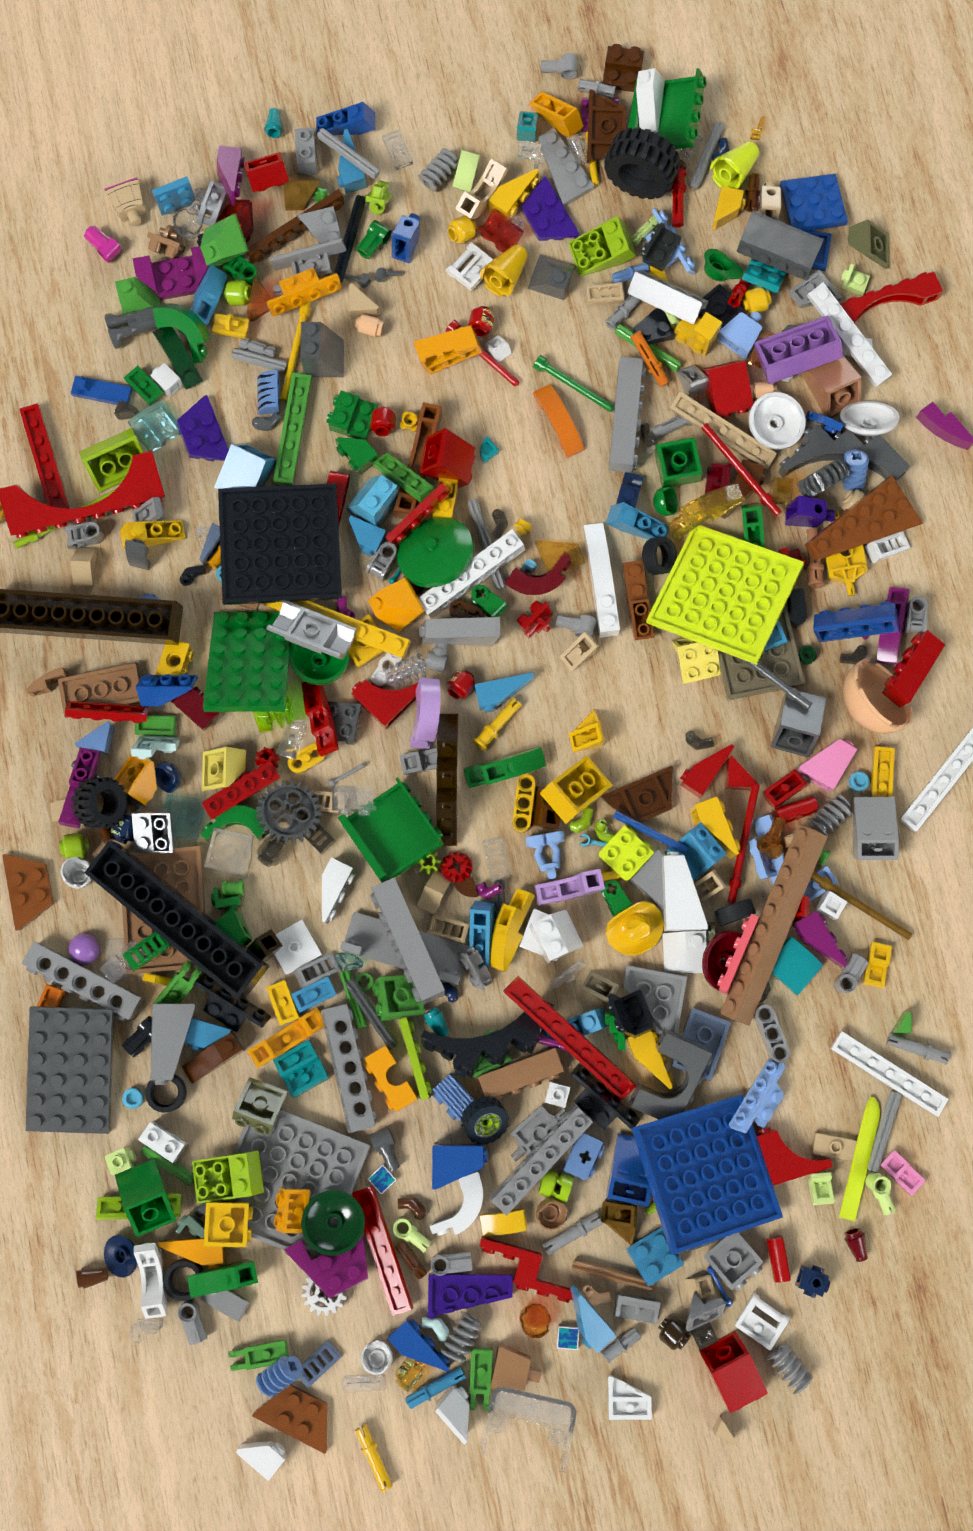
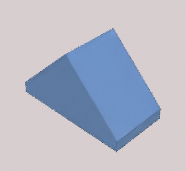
(99, 739)

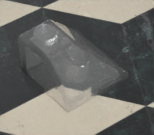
(229, 852)

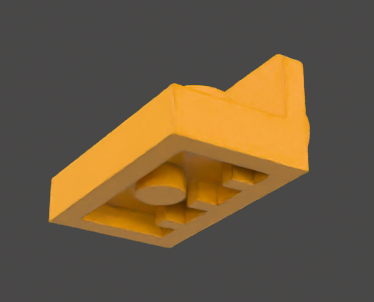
(290, 1209)

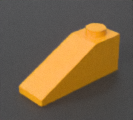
(557, 113)
(193, 1250)

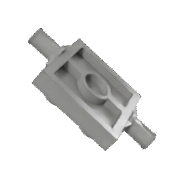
(534, 1129)

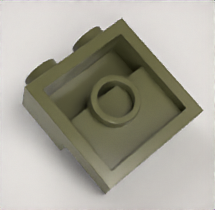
(259, 1106)

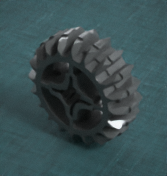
(823, 478)

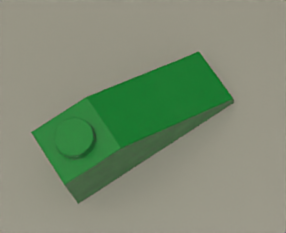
(753, 524)

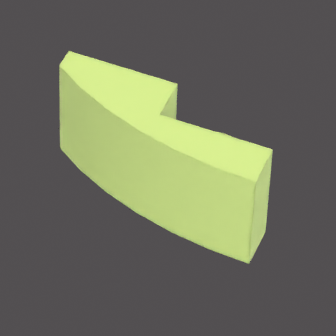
(465, 171)

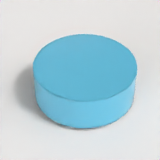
(858, 781)
(133, 1098)

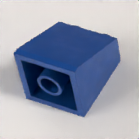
(455, 1161)

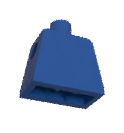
(409, 231)

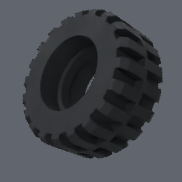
(642, 163)

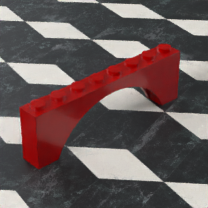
(27, 514)

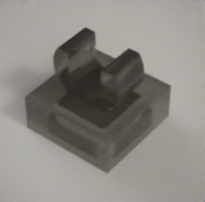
(704, 1336)

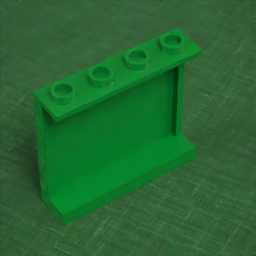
(679, 110)
(394, 834)

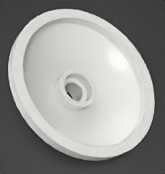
(784, 413)
(869, 418)

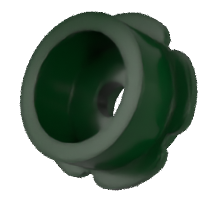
(807, 650)

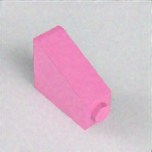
(828, 765)

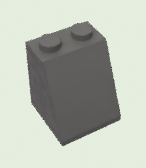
(321, 351)
(798, 727)

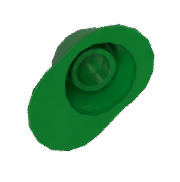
(720, 267)

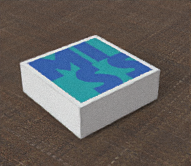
(382, 1179)
(567, 1337)

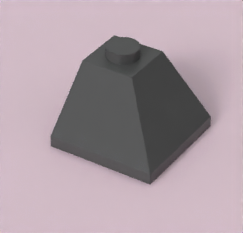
(551, 277)

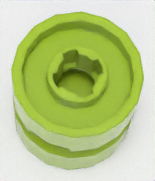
(548, 1183)

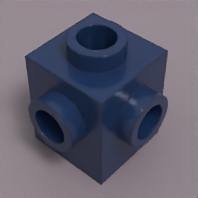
(807, 1276)

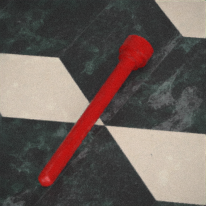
(489, 359)

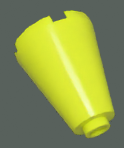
(733, 166)

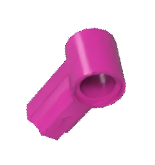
(105, 246)

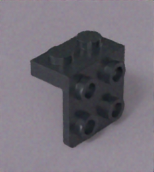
(631, 1014)

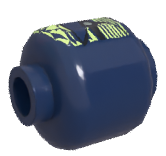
(124, 830)

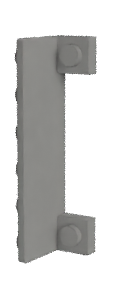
(370, 940)

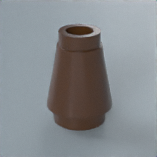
(91, 1276)

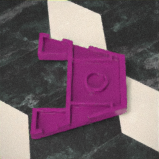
(332, 1273)

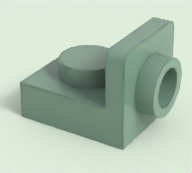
(194, 1223)

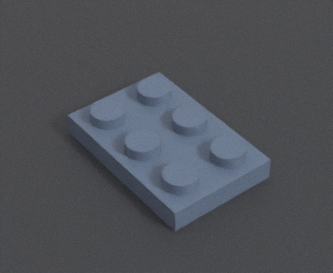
(707, 1031)

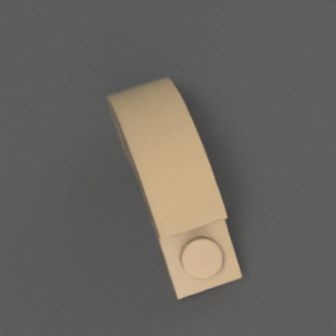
(476, 201)

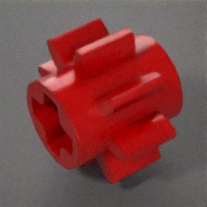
(266, 754)

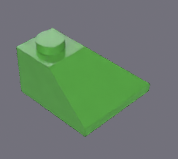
(223, 242)
(135, 295)

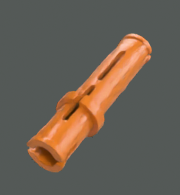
(653, 365)

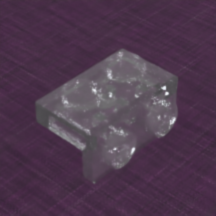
(352, 799)

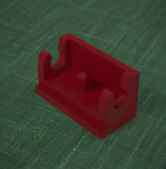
(717, 476)

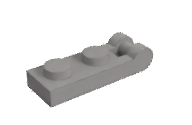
(212, 204)

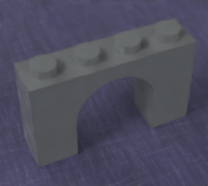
(693, 1057)

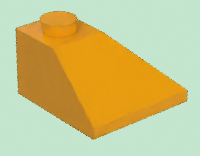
(397, 604)
(138, 778)

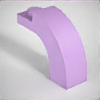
(427, 713)
(570, 888)

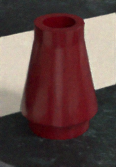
(856, 1242)

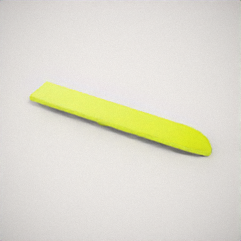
(860, 1160)

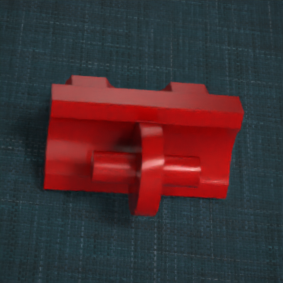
(537, 621)

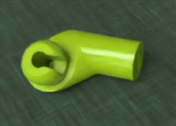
(582, 823)

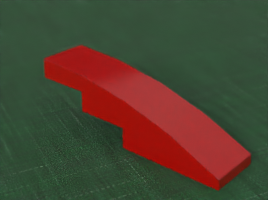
(320, 718)

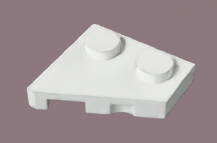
(627, 1401)

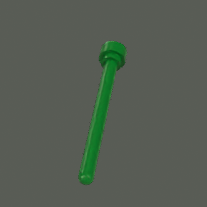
(542, 364)

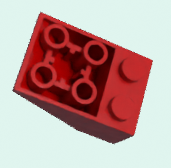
(266, 172)

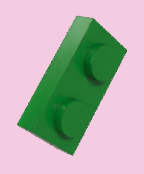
(143, 385)

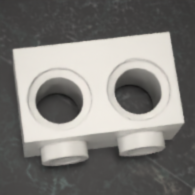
(163, 1141)

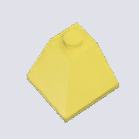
(222, 767)

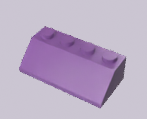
(798, 349)

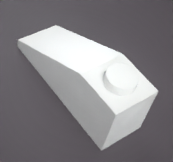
(649, 98)

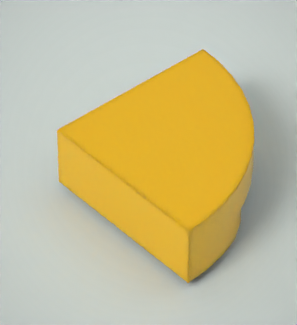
(156, 979)

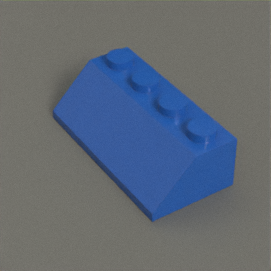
(855, 623)

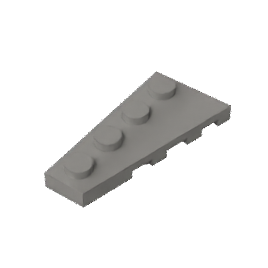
(566, 172)

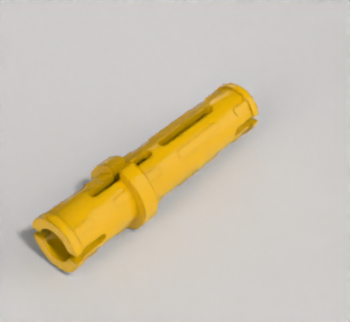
(369, 1448)

